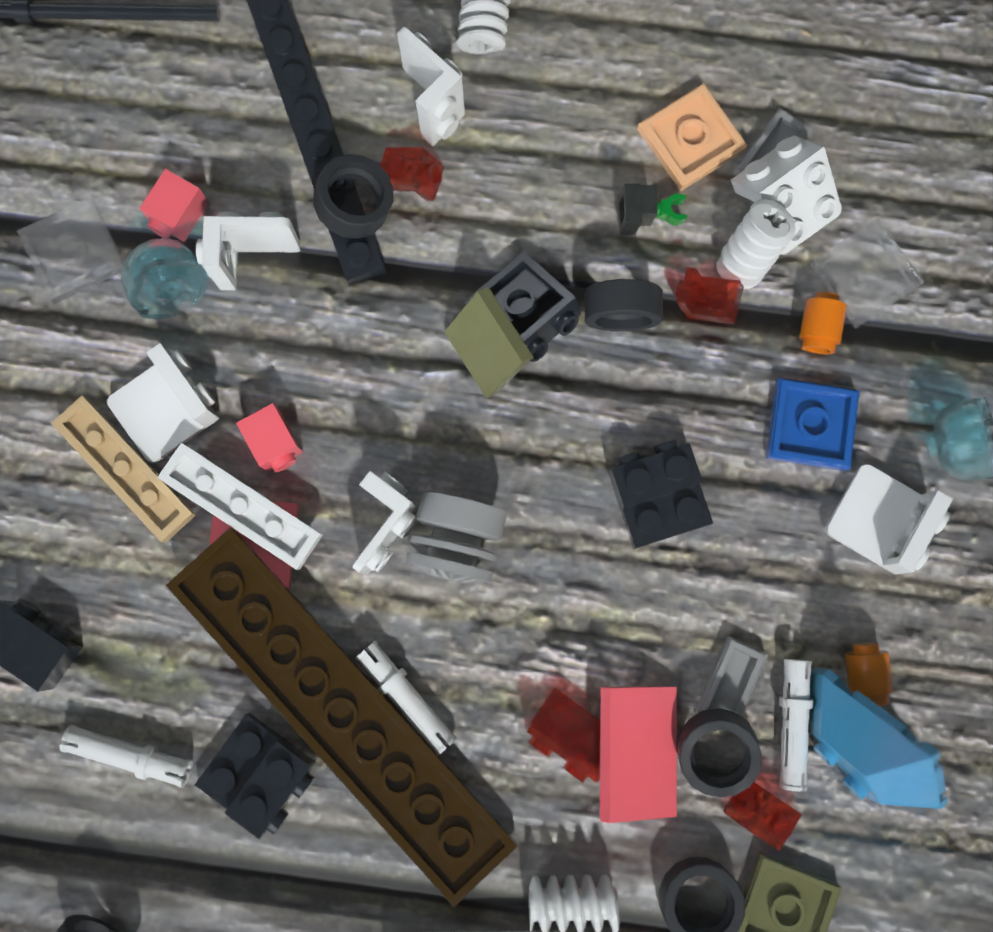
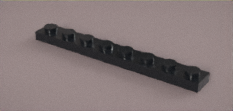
(312, 127)

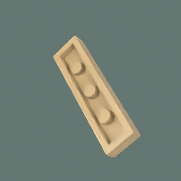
(123, 469)

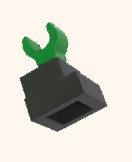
(640, 207)

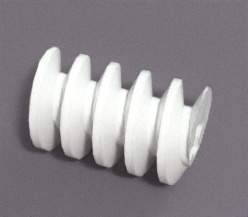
(482, 26)
(756, 243)
(573, 903)

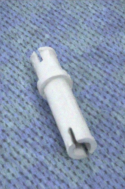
(405, 697)
(795, 722)
(141, 760)

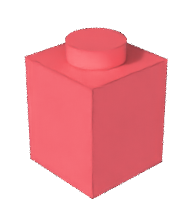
(173, 206)
(270, 439)

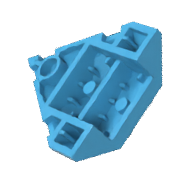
(872, 747)

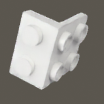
(442, 101)
(799, 180)
(232, 233)
(163, 405)
(888, 520)
(399, 523)

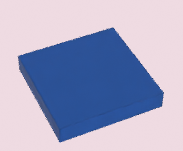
(812, 424)

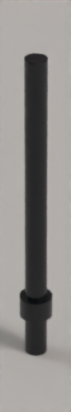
(28, 11)

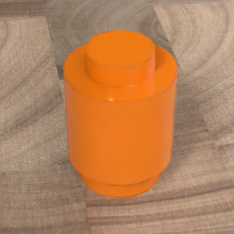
(823, 323)
(870, 672)

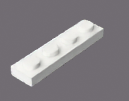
(240, 506)

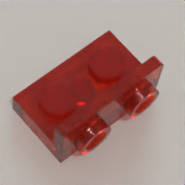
(569, 732)

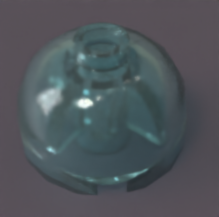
(161, 277)
(963, 439)

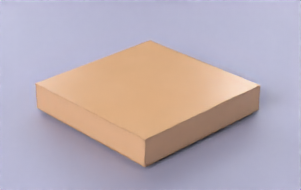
(692, 137)

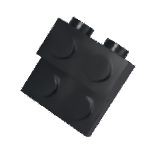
(534, 303)
(660, 493)
(256, 776)

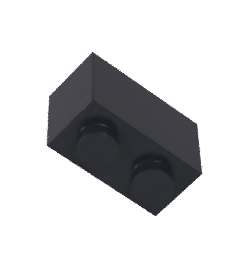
(34, 648)

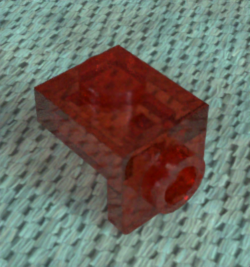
(413, 170)
(709, 297)
(763, 815)

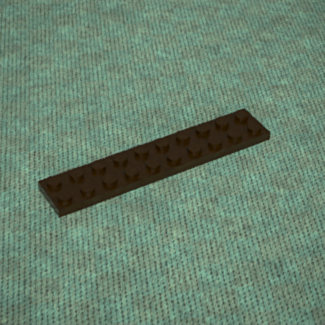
(342, 716)

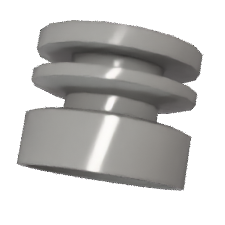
(456, 537)

